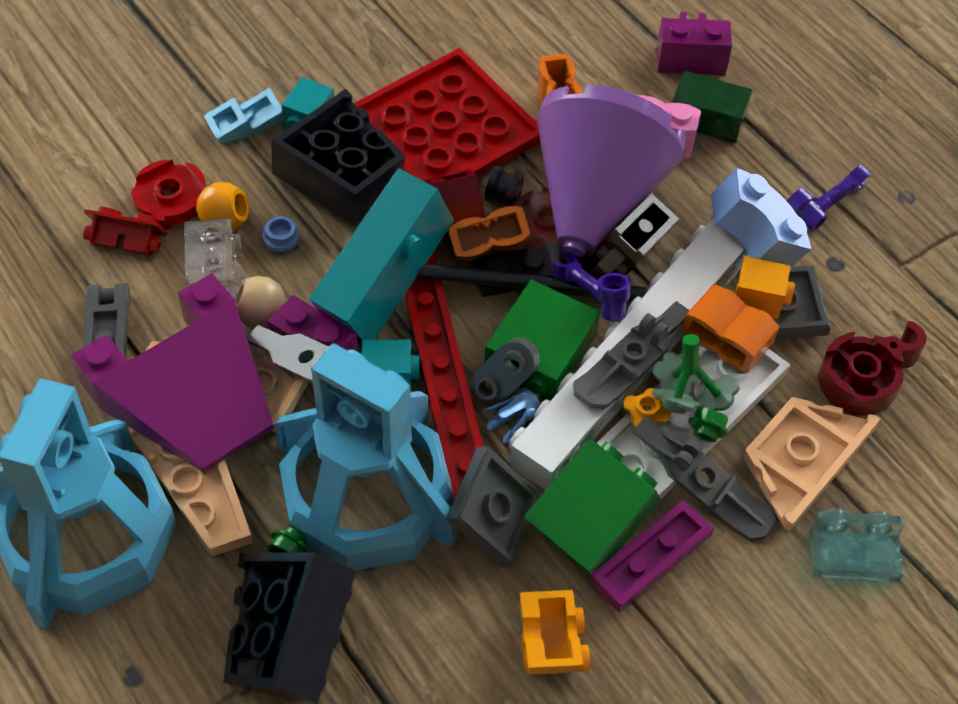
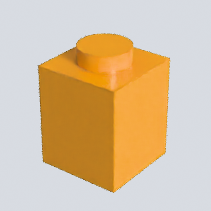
(764, 285)

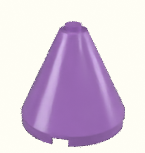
(602, 159)

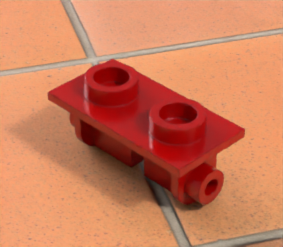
(139, 231)

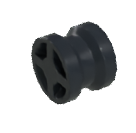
(503, 186)

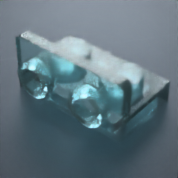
(857, 545)

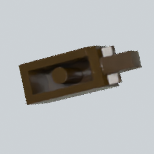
(634, 238)

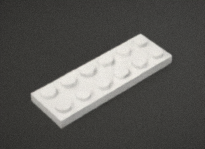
(753, 388)

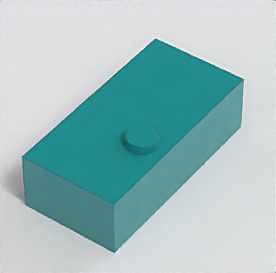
(384, 255)

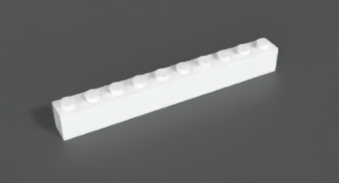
(567, 423)

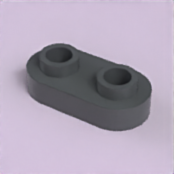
(503, 374)

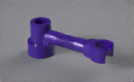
(813, 210)
(610, 289)

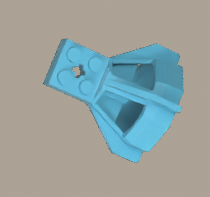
(362, 428)
(58, 473)

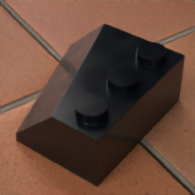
(337, 158)

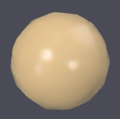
(258, 300)

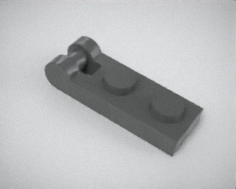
(109, 318)

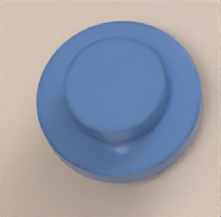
(281, 234)

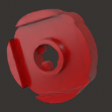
(163, 175)

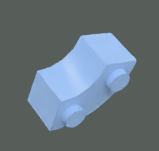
(760, 218)

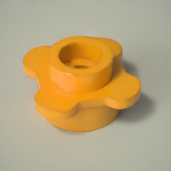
(635, 406)

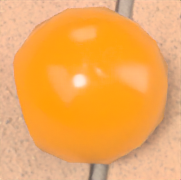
(223, 201)

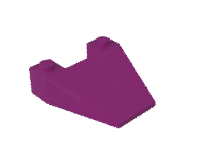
(191, 390)

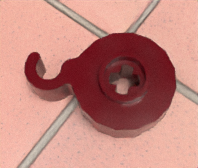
(868, 372)

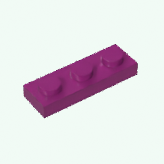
(651, 556)

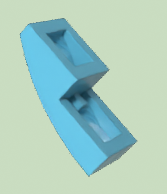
(238, 122)

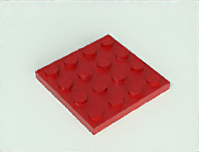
(451, 119)

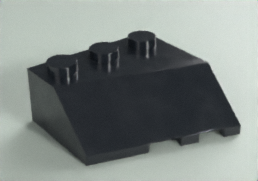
(287, 623)

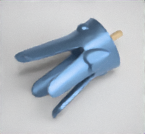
(520, 405)

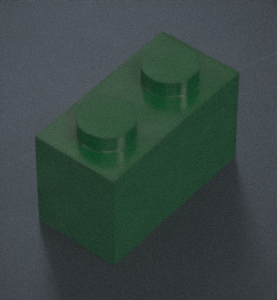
(721, 104)

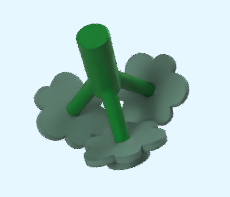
(681, 371)

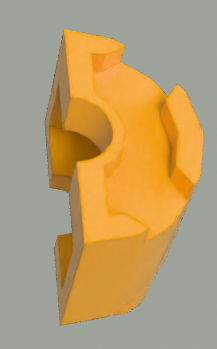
(551, 633)

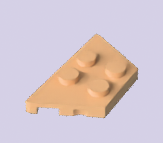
(803, 454)

